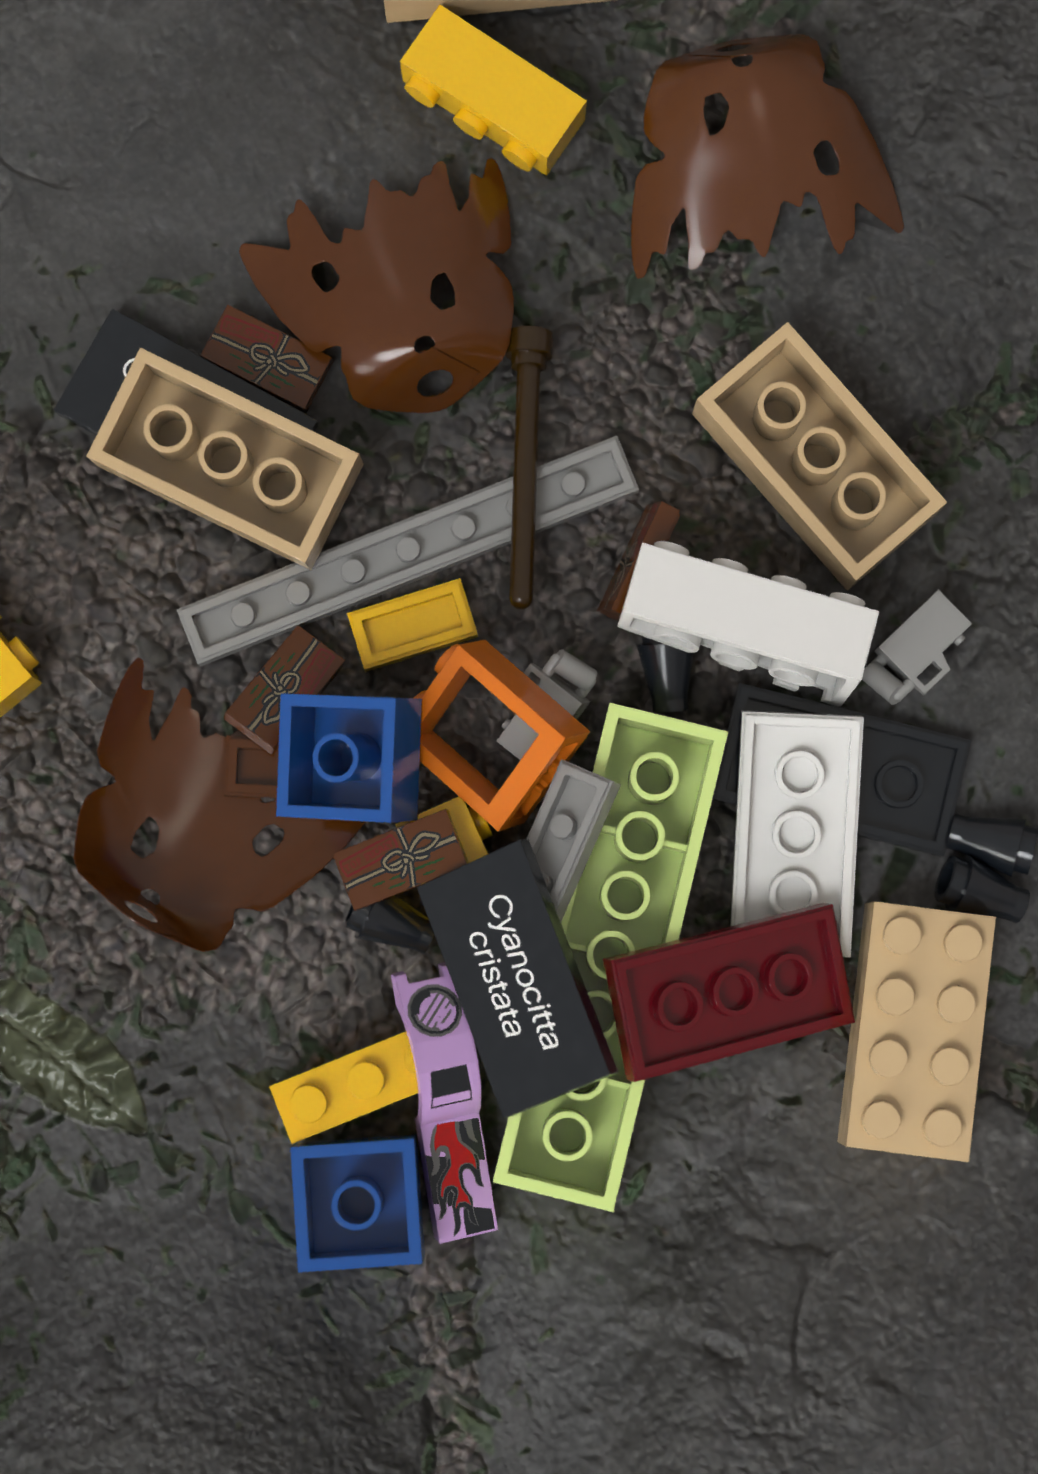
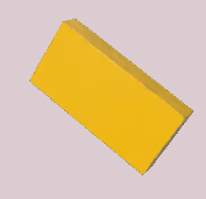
(412, 625)

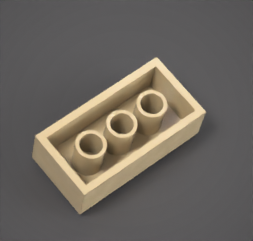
(817, 456)
(225, 458)
(916, 1031)

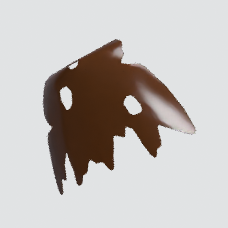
(759, 156)
(387, 284)
(204, 840)

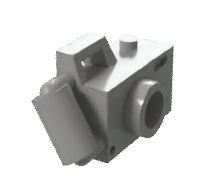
(915, 647)
(517, 734)

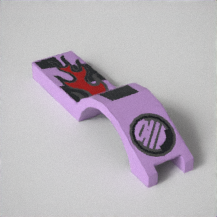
(448, 1107)

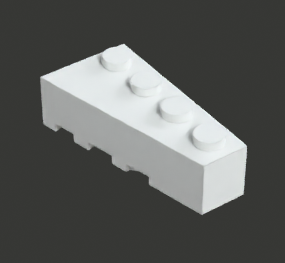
(750, 620)

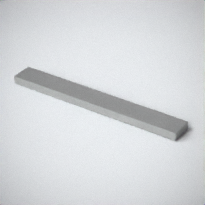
(401, 553)

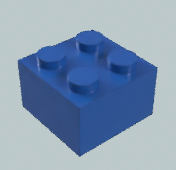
(349, 757)
(357, 1203)

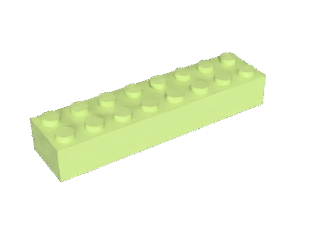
(624, 902)

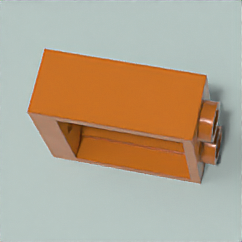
(527, 784)

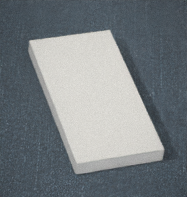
(797, 815)

